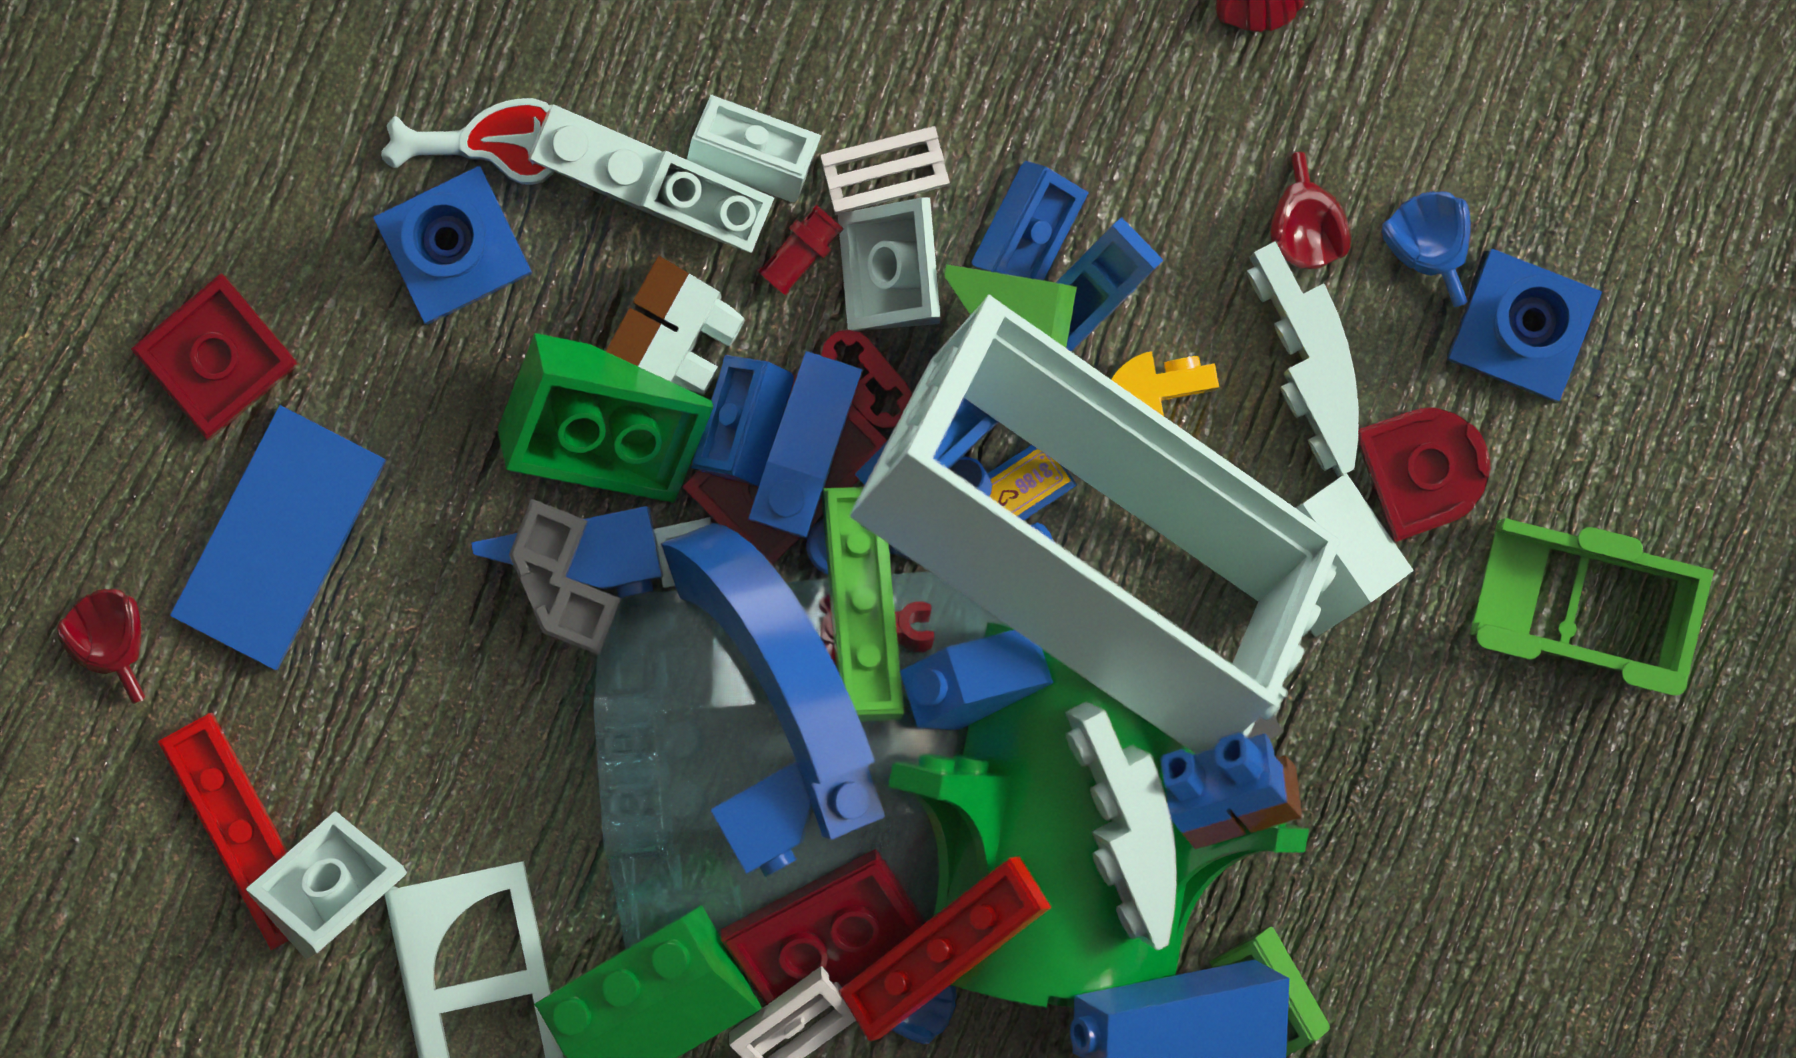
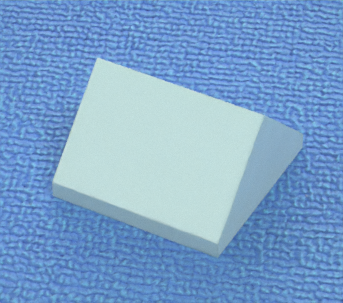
(889, 266)
(1365, 559)
(324, 883)

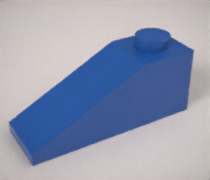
(805, 445)
(613, 552)

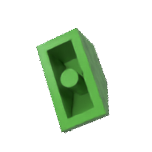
(1037, 301)

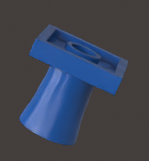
(479, 264)
(1493, 332)

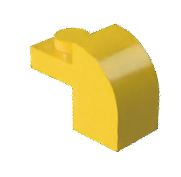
(1181, 379)

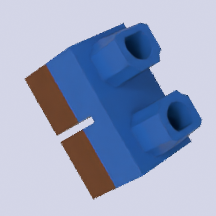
(1230, 788)

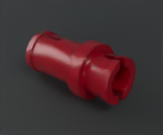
(801, 249)

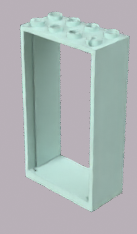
(1141, 466)

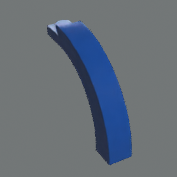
(1103, 281)
(792, 664)

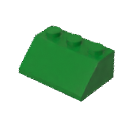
(652, 996)

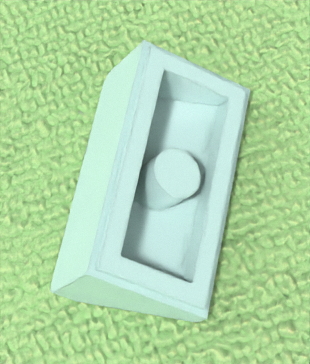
(753, 148)

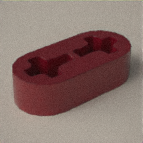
(878, 369)

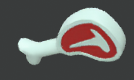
(497, 134)

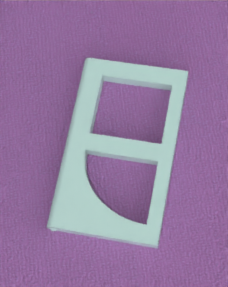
(420, 920)

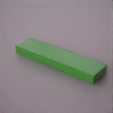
(862, 609)

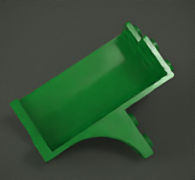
(1032, 799)

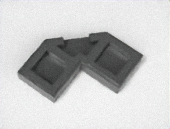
(542, 561)

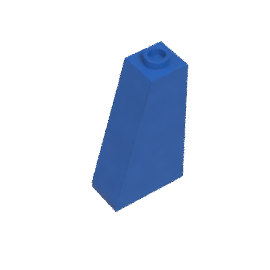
(1196, 1014)

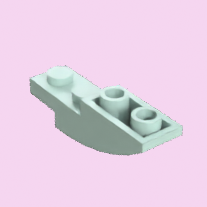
(650, 179)
(1325, 380)
(1139, 842)

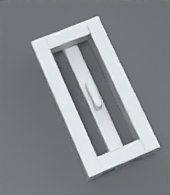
(933, 157)
(791, 1000)

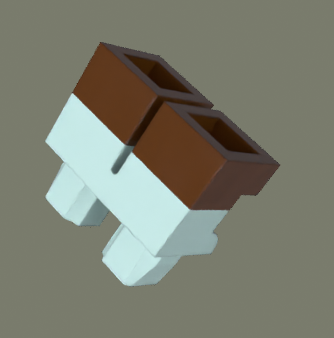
(690, 308)

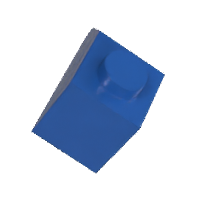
(974, 680)
(767, 820)

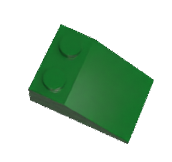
(600, 421)

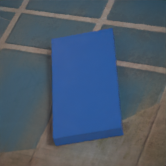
(278, 537)

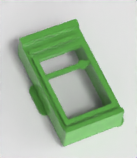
(1514, 582)

